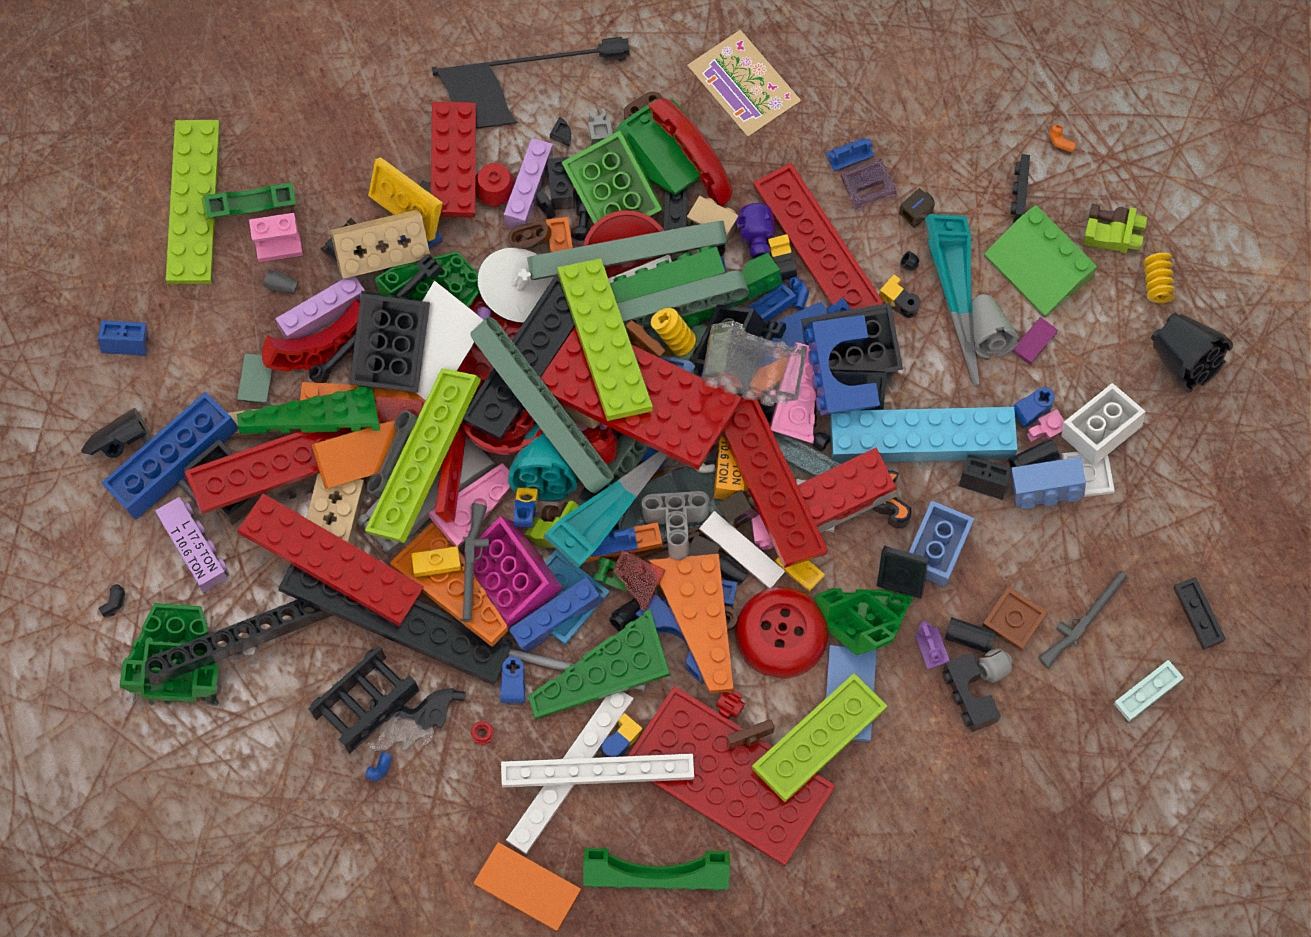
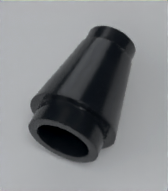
(731, 569)
(624, 614)

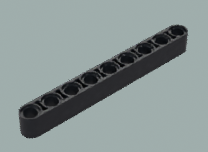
(231, 636)

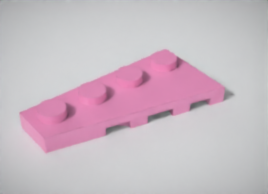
(798, 416)
(486, 491)

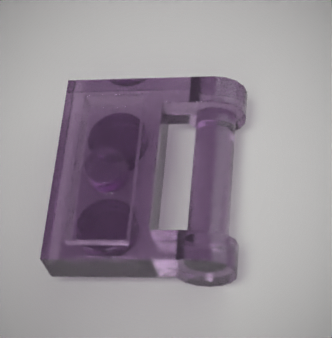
(866, 177)

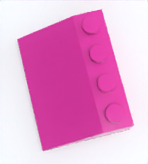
(513, 572)

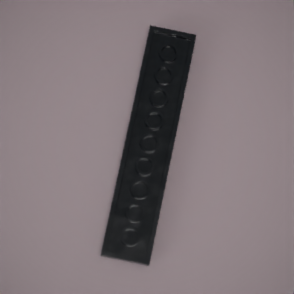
(422, 630)

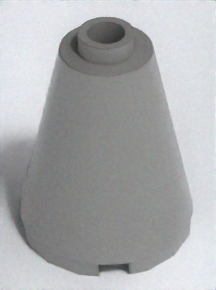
(991, 328)

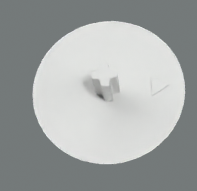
(507, 284)

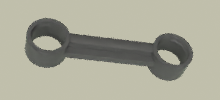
(403, 424)

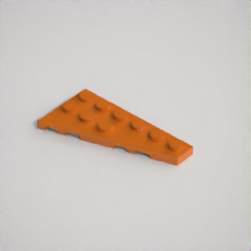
(448, 587)
(697, 604)

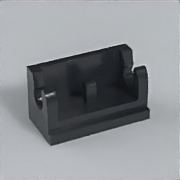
(985, 477)

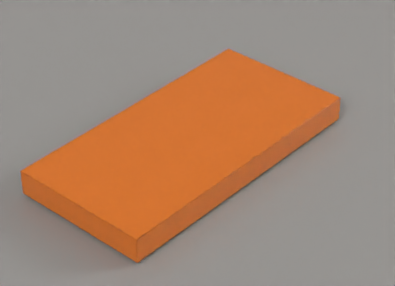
(353, 454)
(527, 887)

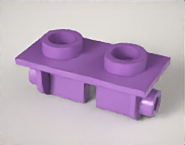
(931, 645)

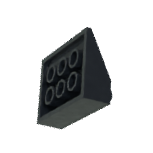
(389, 341)
(874, 353)

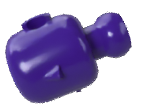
(756, 227)

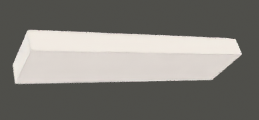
(742, 550)

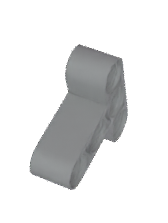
(675, 512)

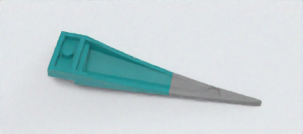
(952, 257)
(588, 525)

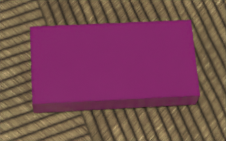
(1035, 340)

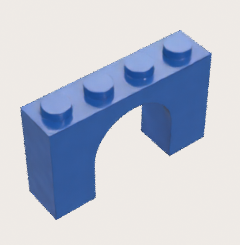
(833, 395)

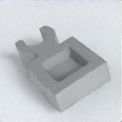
(599, 127)

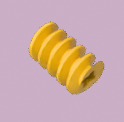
(1158, 278)
(673, 331)

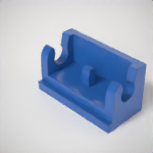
(123, 337)

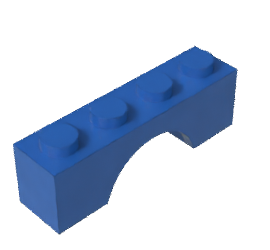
(573, 602)
(666, 623)

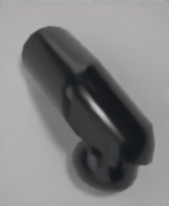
(115, 602)

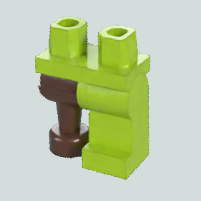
(1118, 233)
(550, 516)

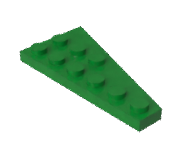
(318, 414)
(612, 667)

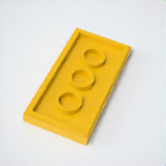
(401, 195)

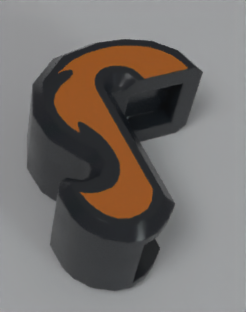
(898, 512)

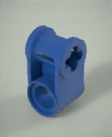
(1030, 408)
(512, 685)

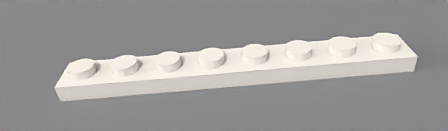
(585, 746)
(597, 770)

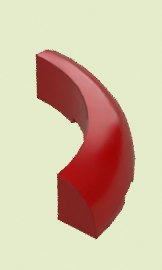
(695, 148)
(313, 349)

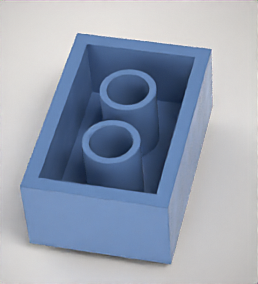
(1048, 483)
(941, 540)

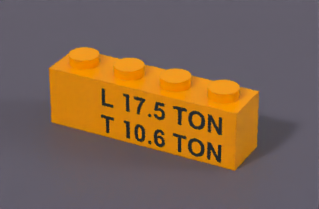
(727, 475)

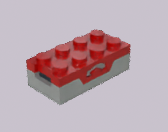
(848, 490)

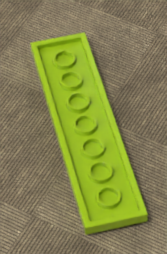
(192, 177)
(604, 339)
(422, 455)

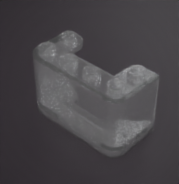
(752, 365)

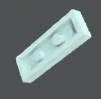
(1148, 690)

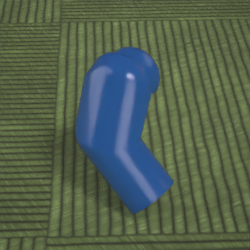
(800, 290)
(381, 769)

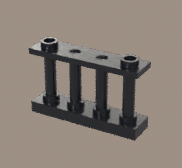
(377, 716)

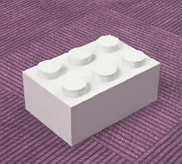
(1103, 424)

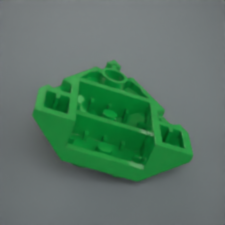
(863, 618)

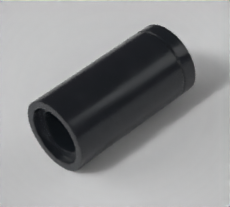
(1040, 453)
(970, 635)

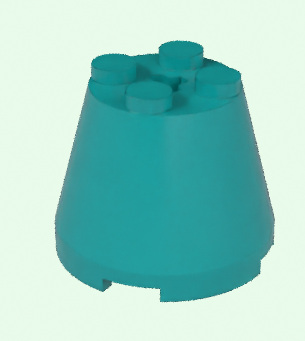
(542, 468)

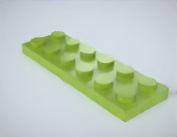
(819, 737)

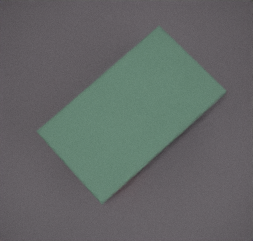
(254, 380)

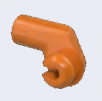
(1058, 139)

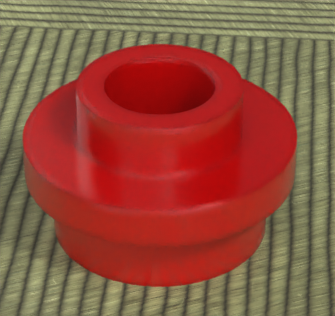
(477, 727)

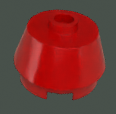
(494, 184)
(603, 442)

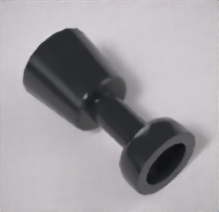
(581, 231)

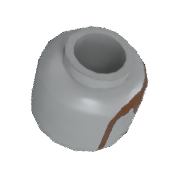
(994, 665)

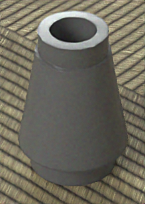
(279, 282)

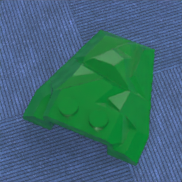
(165, 629)

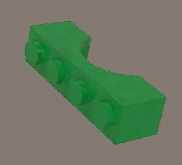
(248, 201)

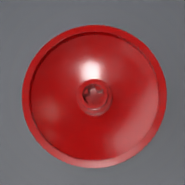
(621, 226)

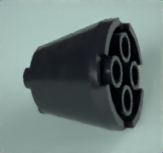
(1190, 350)

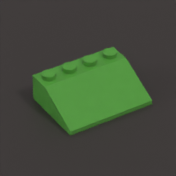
(612, 179)
(1041, 261)

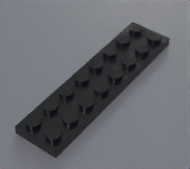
(539, 341)

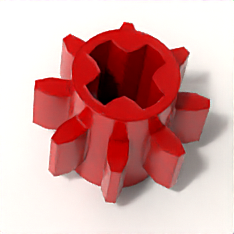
(730, 704)

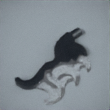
(412, 724)

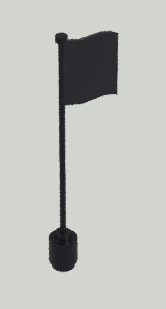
(479, 85)

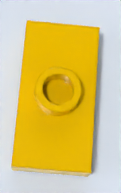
(436, 561)
(804, 573)

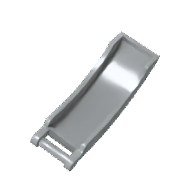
(475, 465)

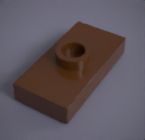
(750, 735)

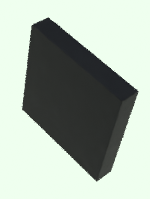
(902, 572)

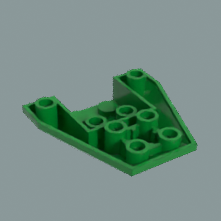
(658, 152)
(456, 277)

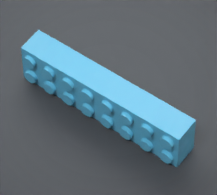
(925, 434)

